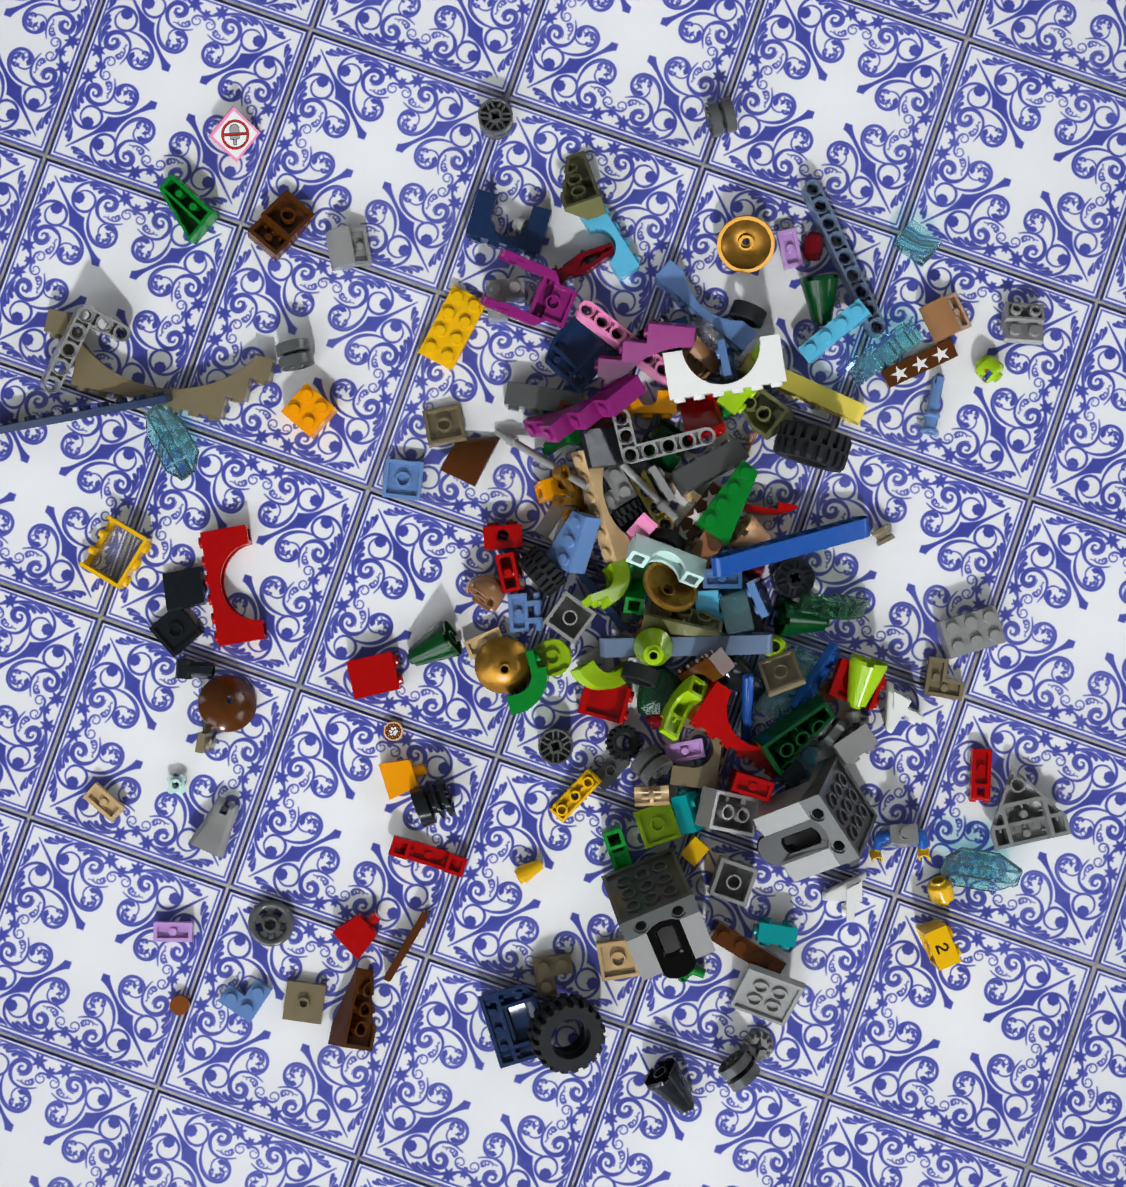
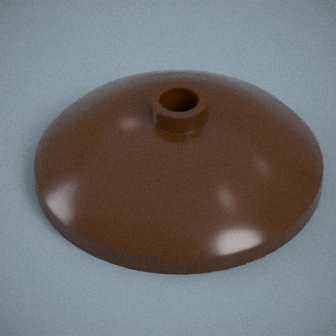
(223, 715)

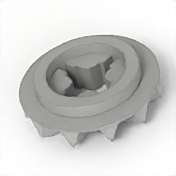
(753, 1038)

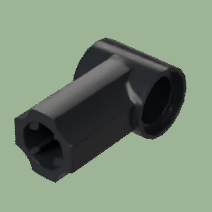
(191, 669)

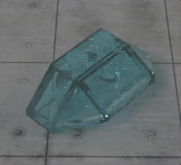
(171, 442)
(980, 870)

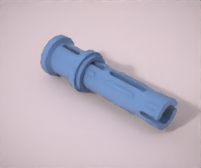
(932, 415)

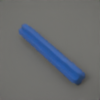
(747, 707)

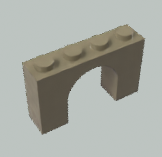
(703, 774)

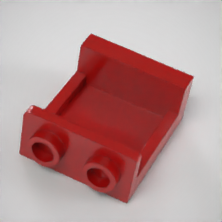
(702, 414)
(374, 674)
(839, 684)
(607, 703)
(750, 785)

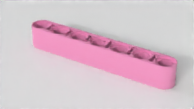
(605, 333)

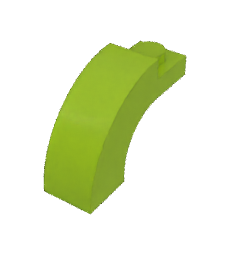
(617, 581)
(594, 678)
(680, 704)

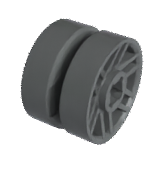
(720, 117)
(488, 118)
(294, 354)
(830, 733)
(558, 755)
(651, 765)
(739, 1070)

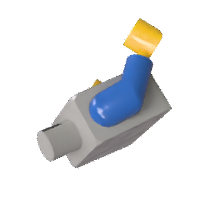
(900, 837)

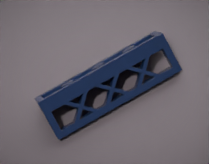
(610, 610)

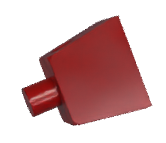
(358, 932)

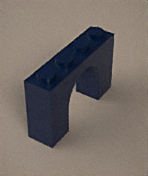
(528, 242)

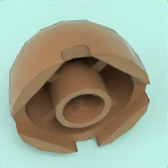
(486, 592)

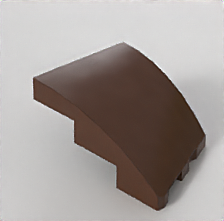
(469, 458)

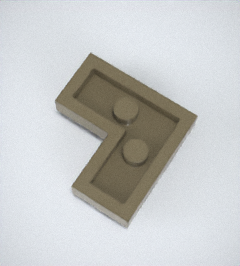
(936, 682)
(205, 740)
(545, 970)

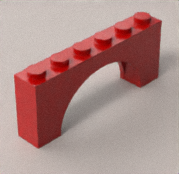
(218, 550)
(712, 716)

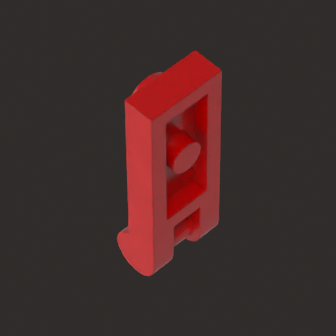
(980, 774)

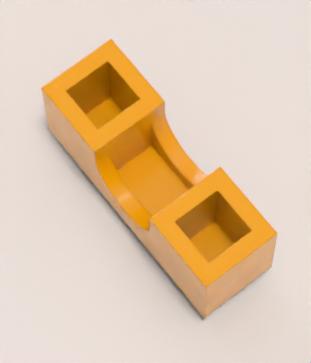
(662, 407)

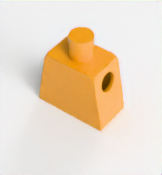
(547, 488)
(401, 776)

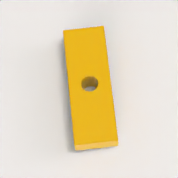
(583, 787)

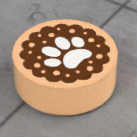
(393, 731)

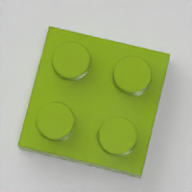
(657, 825)

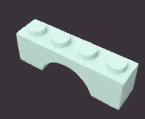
(687, 567)

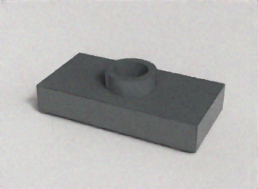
(610, 771)

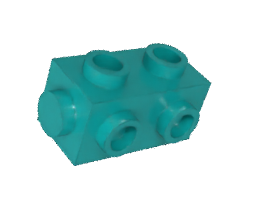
(686, 807)
(777, 933)

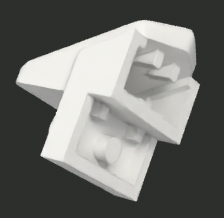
(897, 706)
(847, 891)

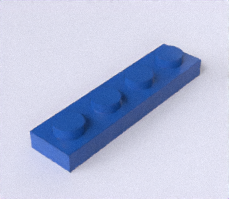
(817, 675)

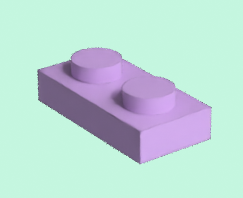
(789, 248)
(685, 750)
(173, 931)

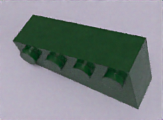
(793, 732)

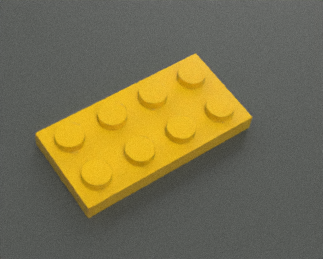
(452, 328)

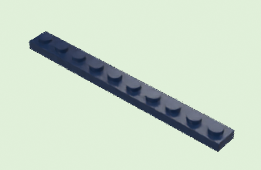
(85, 412)

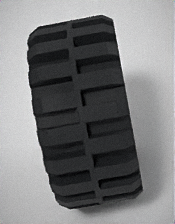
(812, 445)
(583, 1049)

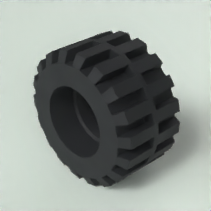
(542, 571)

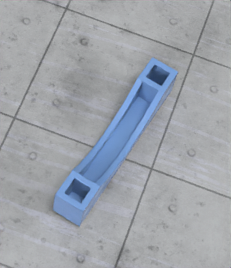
(673, 280)

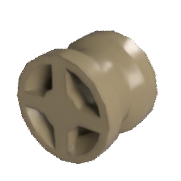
(882, 535)

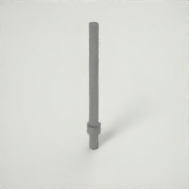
(513, 441)
(661, 504)

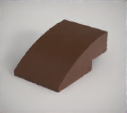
(280, 225)

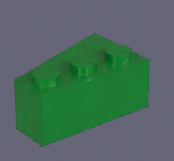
(189, 208)

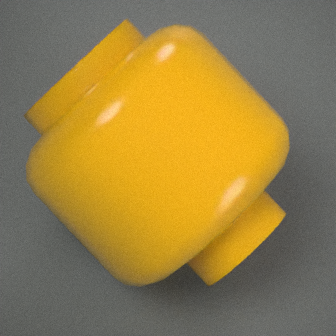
(940, 891)

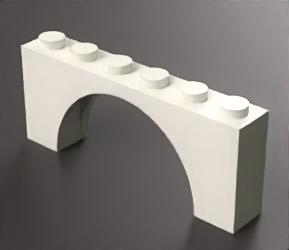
(767, 371)

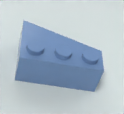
(575, 542)

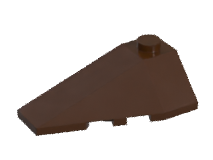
(354, 1018)

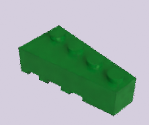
(726, 507)

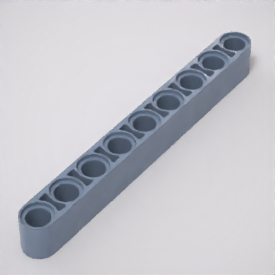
(842, 249)
(733, 644)

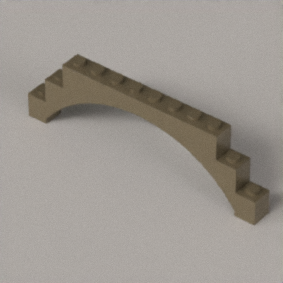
(205, 400)

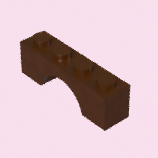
(711, 664)
(744, 948)

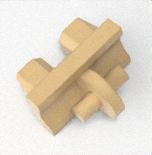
(651, 795)

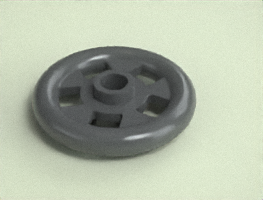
(255, 918)

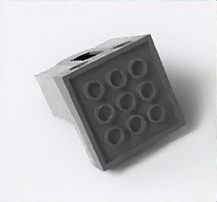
(816, 822)
(658, 916)

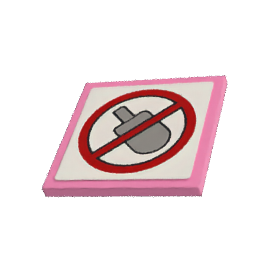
(234, 134)

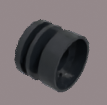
(781, 579)
(432, 802)

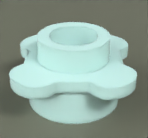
(181, 784)

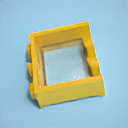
(117, 553)

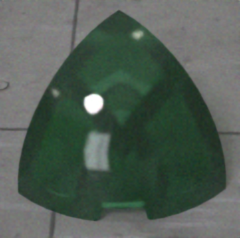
(653, 700)

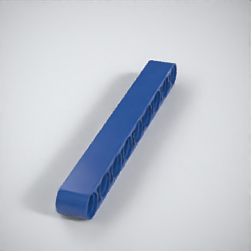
(789, 546)

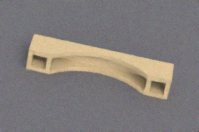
(610, 537)

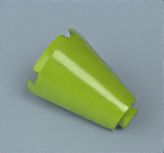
(653, 646)
(863, 679)

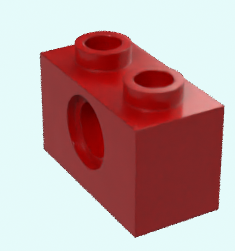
(514, 540)
(510, 572)

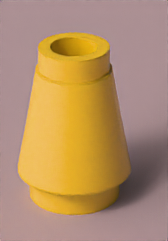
(528, 871)

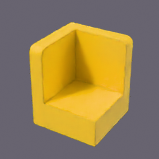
(694, 850)

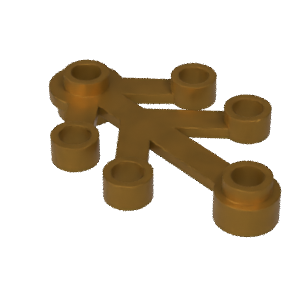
(562, 473)

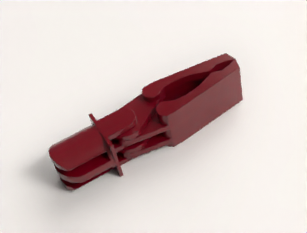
(576, 268)

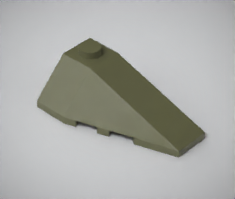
(580, 190)
(773, 410)
(681, 623)

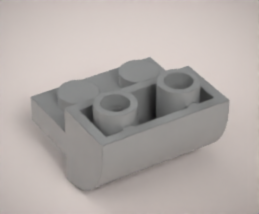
(348, 247)
(1022, 323)

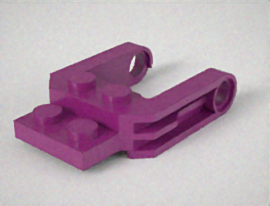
(549, 300)

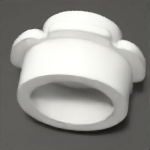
(519, 225)
(853, 715)

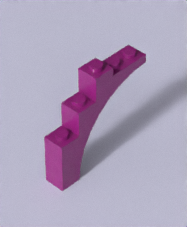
(659, 337)
(583, 415)

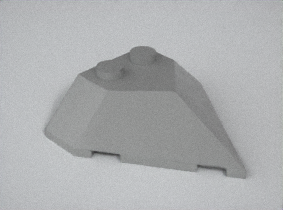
(1025, 815)

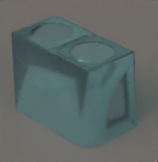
(917, 243)
(736, 612)

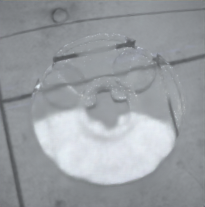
(706, 333)

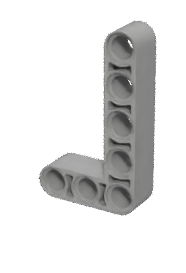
(76, 342)
(658, 443)

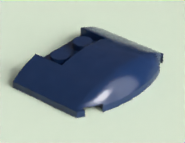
(575, 351)
(507, 1019)

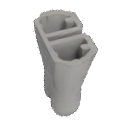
(215, 829)

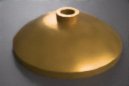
(742, 256)
(666, 590)
(499, 653)

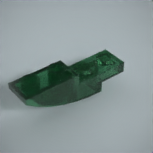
(832, 607)

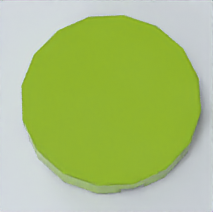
(556, 655)

